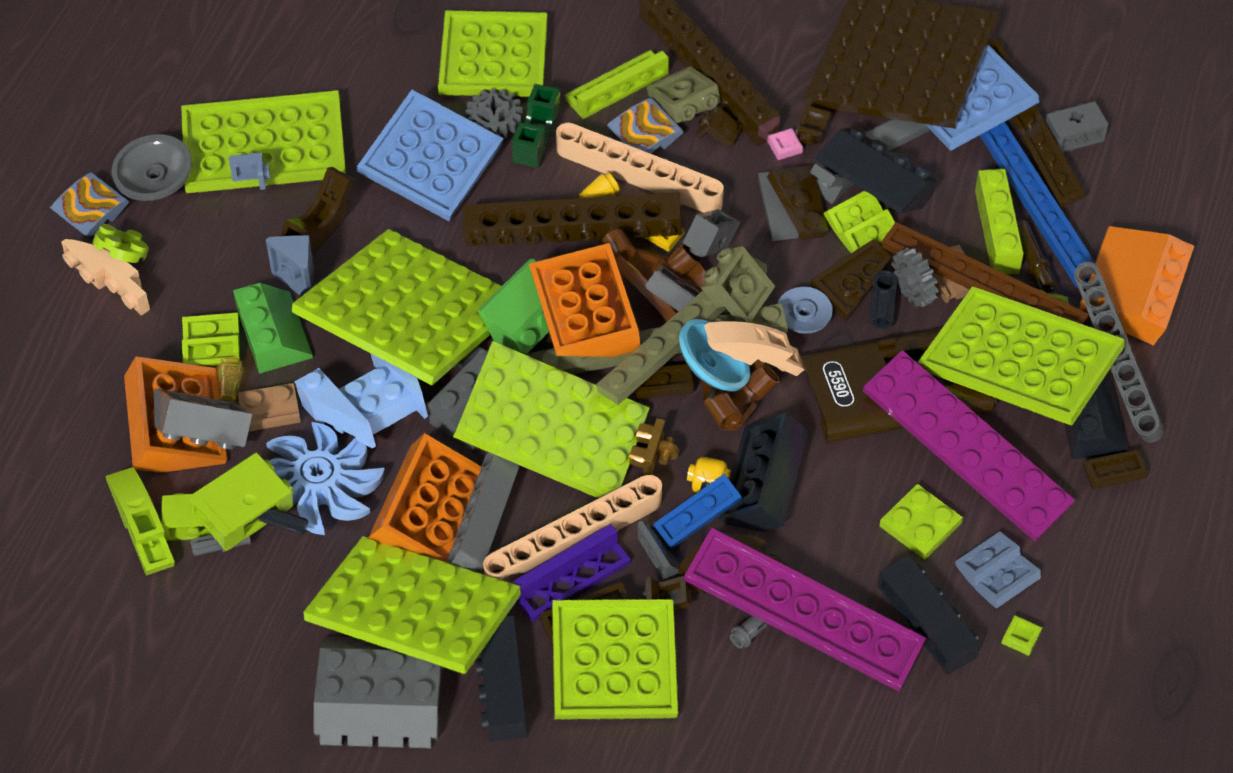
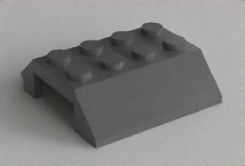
(374, 693)

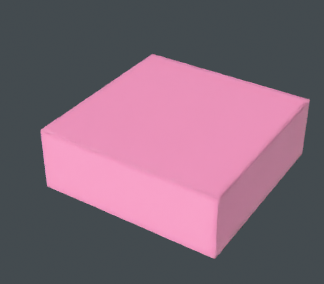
(785, 144)

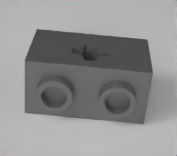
(1077, 126)
(711, 233)

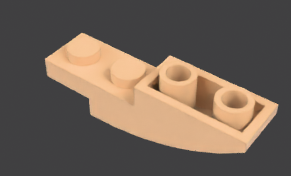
(104, 270)
(752, 342)

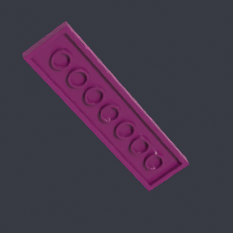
(968, 446)
(804, 609)

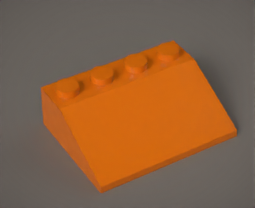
(1142, 277)
(586, 304)
(148, 446)
(427, 500)

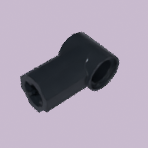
(883, 300)

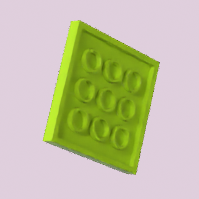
(492, 52)
(614, 659)

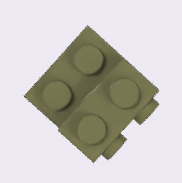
(685, 94)
(737, 284)

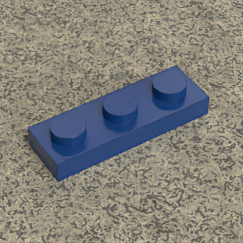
(697, 511)

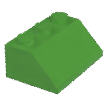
(516, 313)
(271, 326)

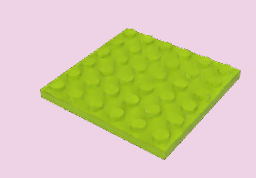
(402, 306)

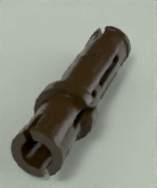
(1038, 264)

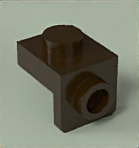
(812, 125)
(720, 126)
(674, 589)

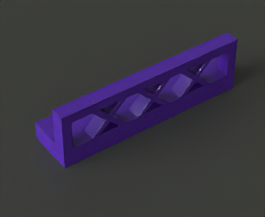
(567, 563)

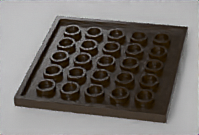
(903, 60)

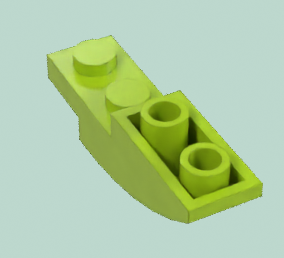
(140, 520)

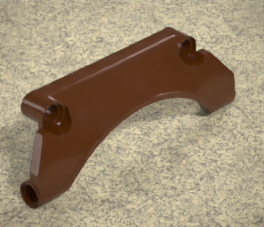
(727, 408)

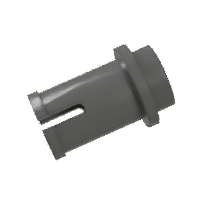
(742, 635)

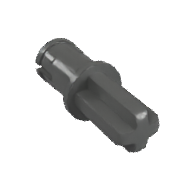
(209, 544)

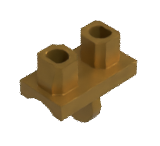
(653, 436)

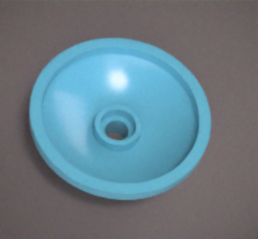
(710, 365)

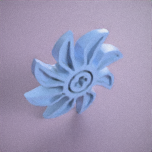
(325, 476)

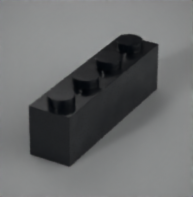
(929, 614)
(502, 685)

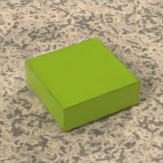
(1021, 635)

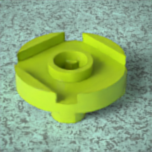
(122, 245)

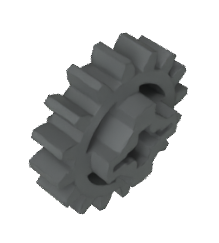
(506, 108)
(915, 277)

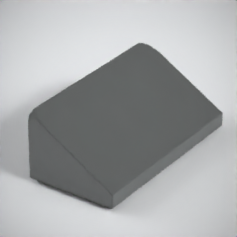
(671, 288)
(658, 551)

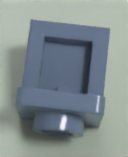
(249, 167)

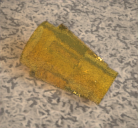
(229, 378)

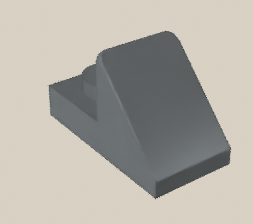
(830, 183)

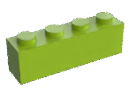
(998, 221)

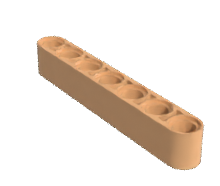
(638, 167)
(579, 520)

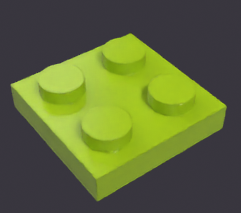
(920, 521)

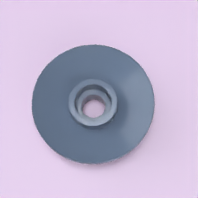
(808, 302)

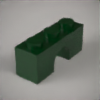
(533, 135)

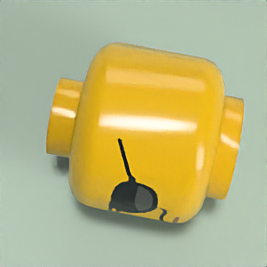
(706, 472)

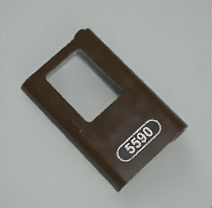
(842, 373)

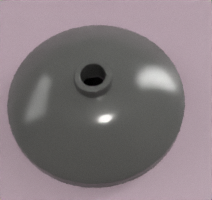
(151, 167)

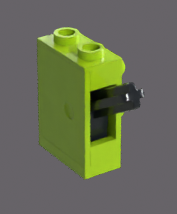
(245, 502)

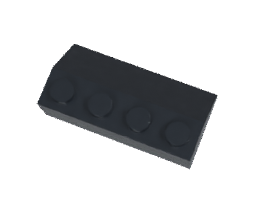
(877, 169)
(1099, 426)
(766, 473)

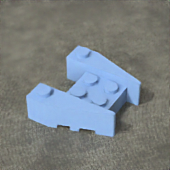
(365, 403)

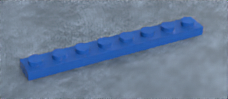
(1037, 199)

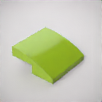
(859, 221)
(210, 338)

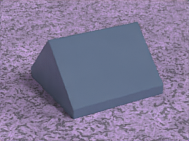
(291, 261)

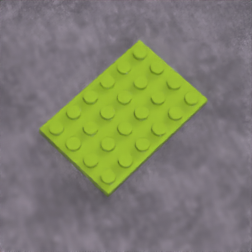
(293, 132)
(1022, 355)
(550, 422)
(413, 604)

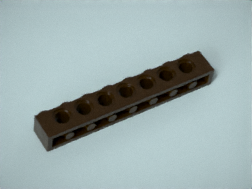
(696, 50)
(571, 219)

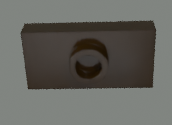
(1115, 469)

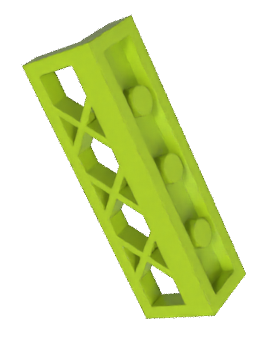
(618, 83)

